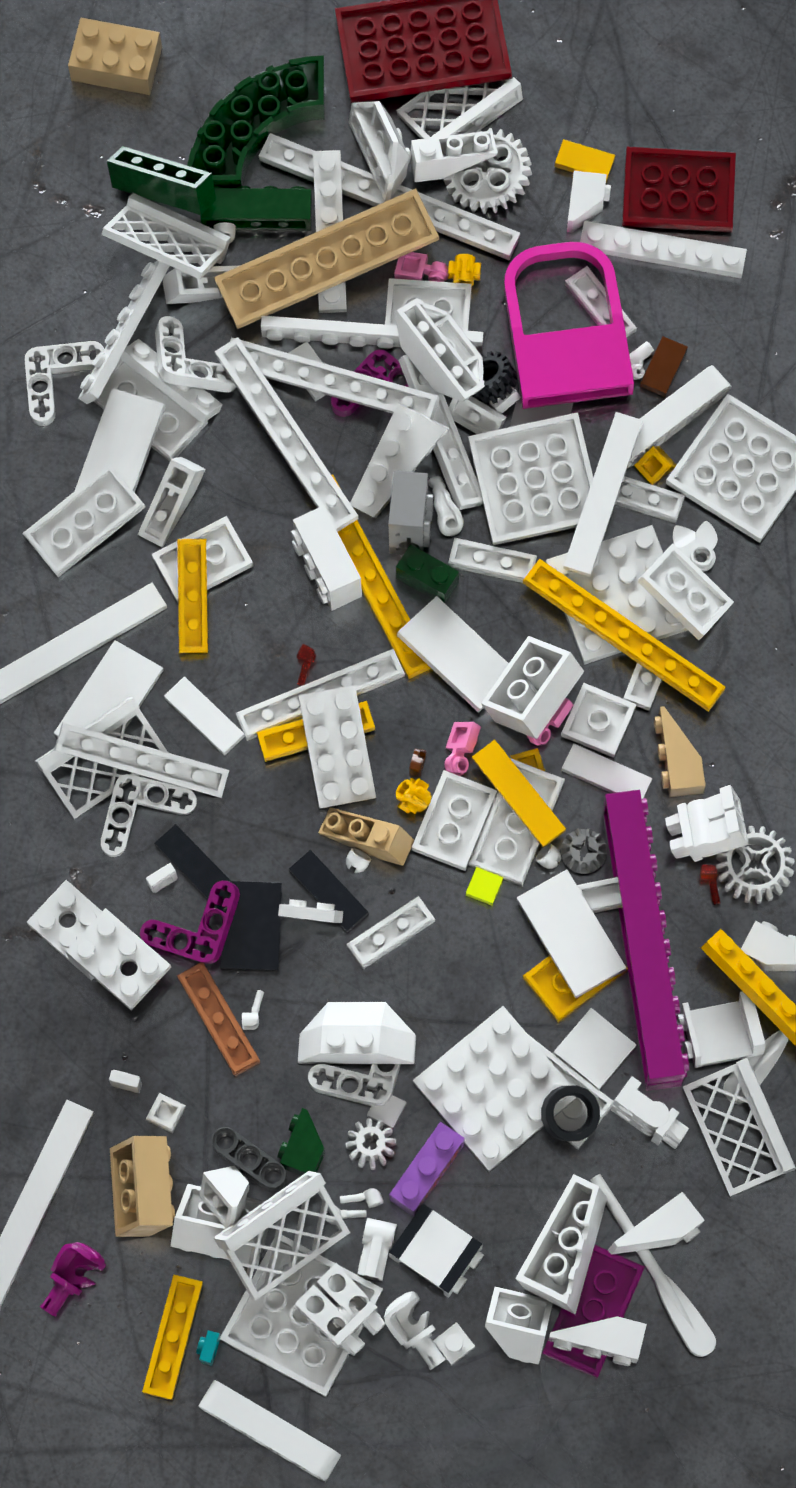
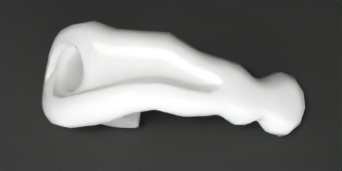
(449, 516)

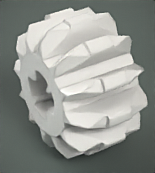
(359, 1143)

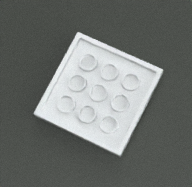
(739, 468)
(532, 477)
(615, 583)
(493, 1088)
(282, 1336)

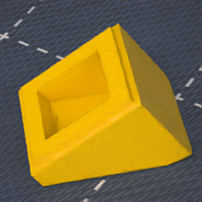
(655, 465)

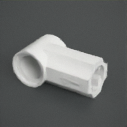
(377, 1242)

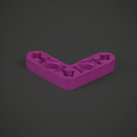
(368, 368)
(205, 933)

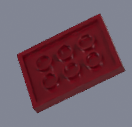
(679, 189)

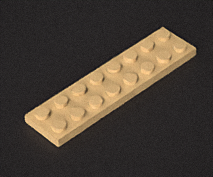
(326, 258)

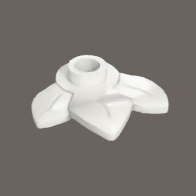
(697, 543)

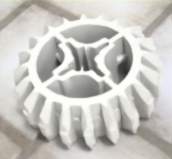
(762, 874)

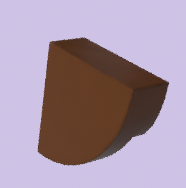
(417, 763)

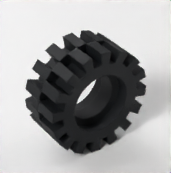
(501, 382)

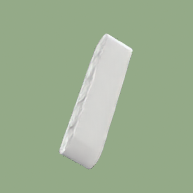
(679, 410)
(269, 1430)

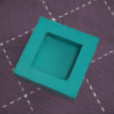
(208, 1347)

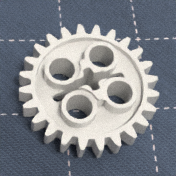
(490, 172)

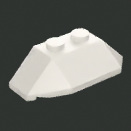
(380, 145)
(440, 350)
(357, 1036)

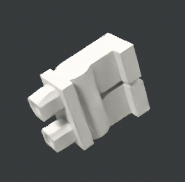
(708, 826)
(648, 1115)
(345, 1318)

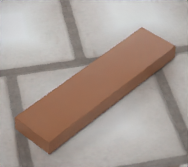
(218, 1019)

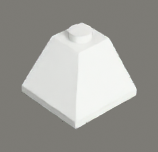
(518, 1323)

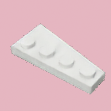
(401, 448)

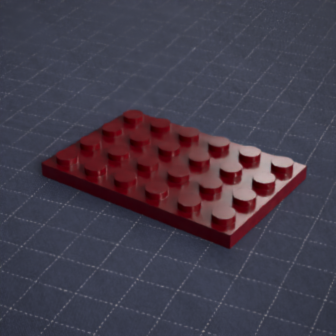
(420, 46)

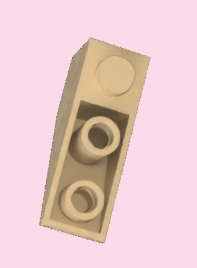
(682, 762)
(369, 835)

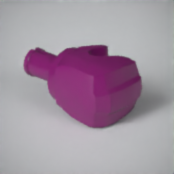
(69, 1272)

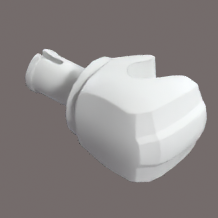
(412, 1332)

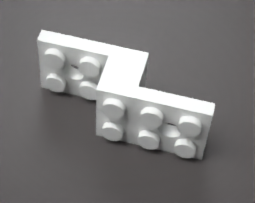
(99, 944)

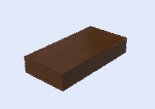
(664, 366)

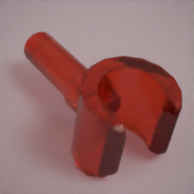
(307, 655)
(709, 873)

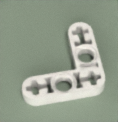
(49, 366)
(184, 367)
(140, 797)
(375, 1078)

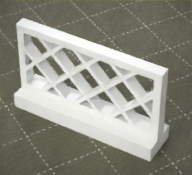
(473, 116)
(166, 225)
(105, 724)
(763, 1118)
(265, 1216)

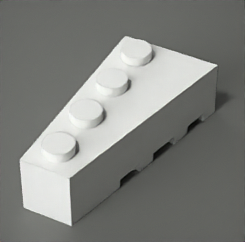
(565, 1246)

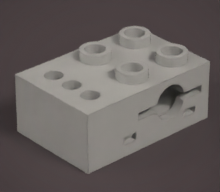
(409, 512)

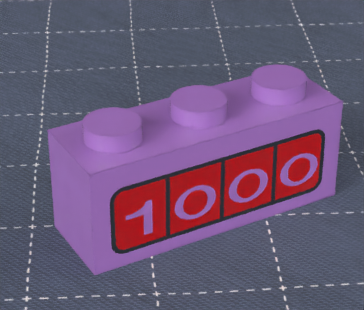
(427, 1169)

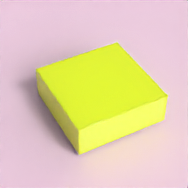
(484, 886)

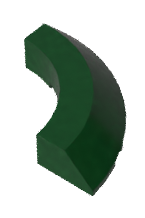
(254, 110)

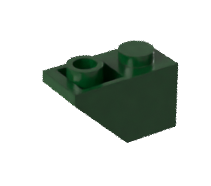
(304, 1149)

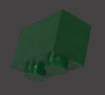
(427, 574)

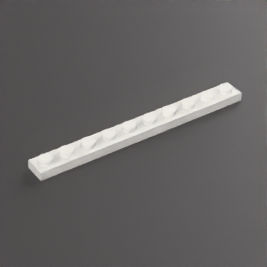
(363, 187)

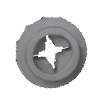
(591, 861)

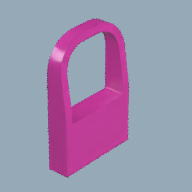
(569, 362)

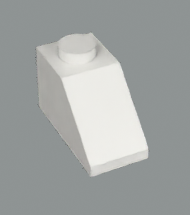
(587, 198)
(225, 1193)

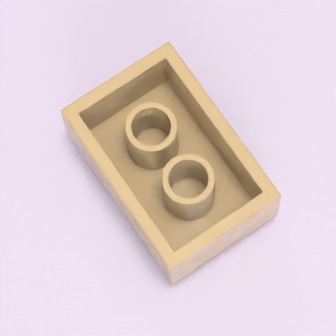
(115, 56)
(141, 1186)

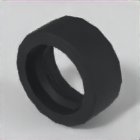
(590, 1102)

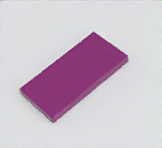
(604, 1295)

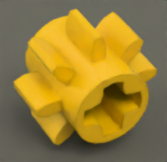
(464, 269)
(413, 795)

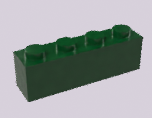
(161, 180)
(261, 208)

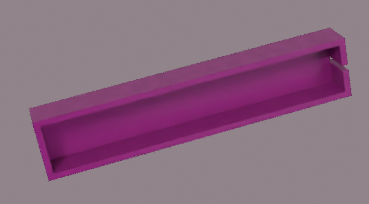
(643, 941)

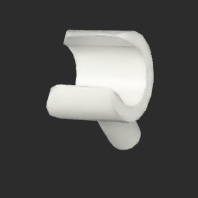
(251, 1020)
(372, 1197)
(349, 1214)

